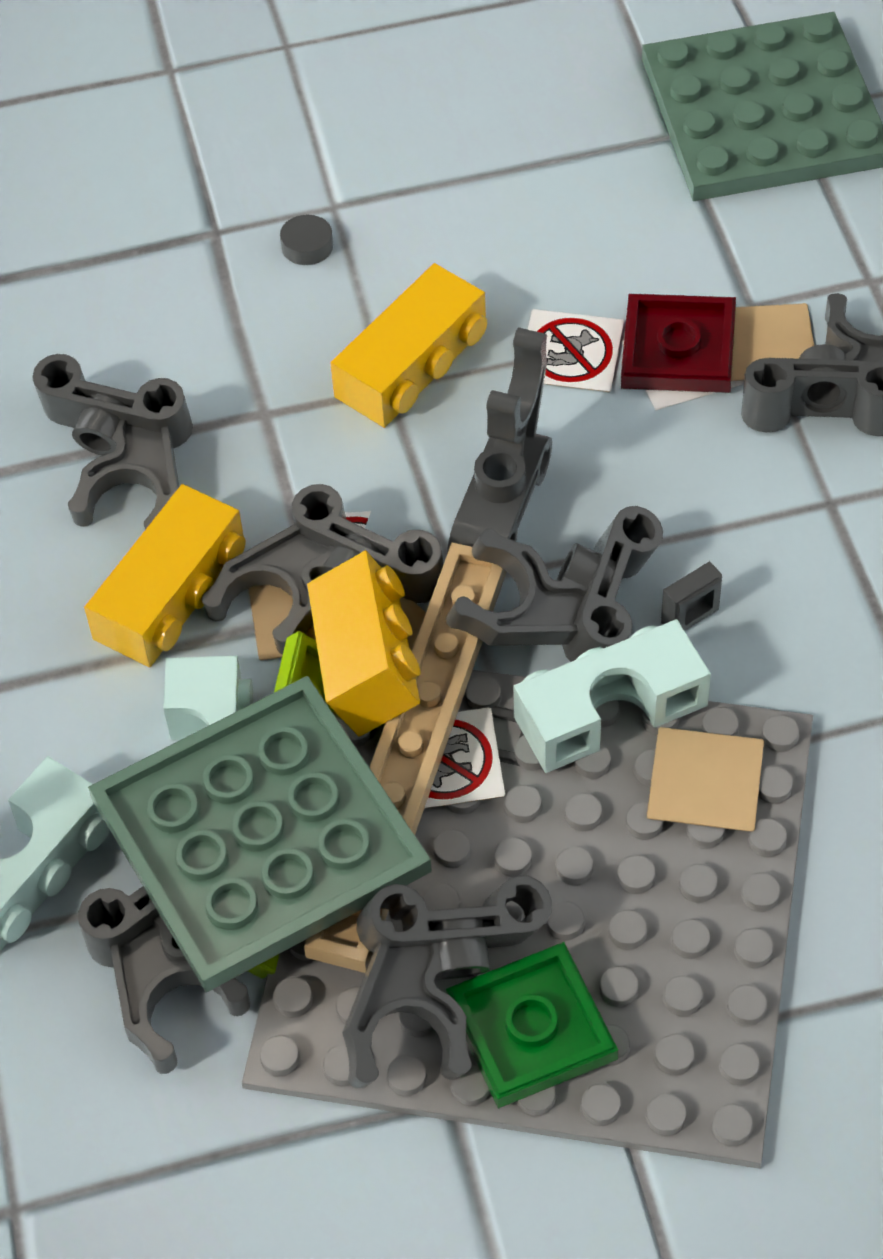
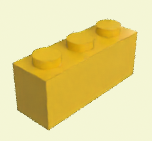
(409, 345)
(165, 575)
(364, 643)

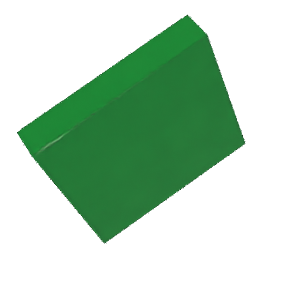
(533, 1025)

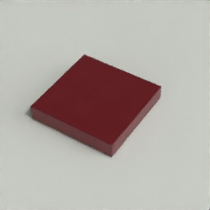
(678, 343)

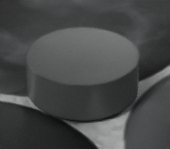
(306, 239)

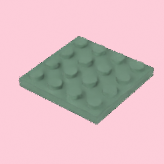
(764, 105)
(258, 832)

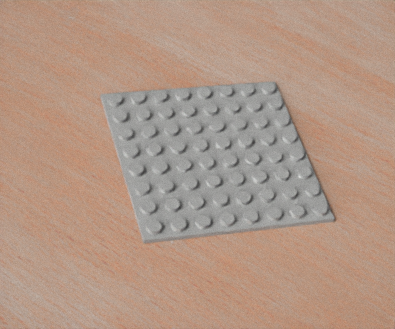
(662, 917)

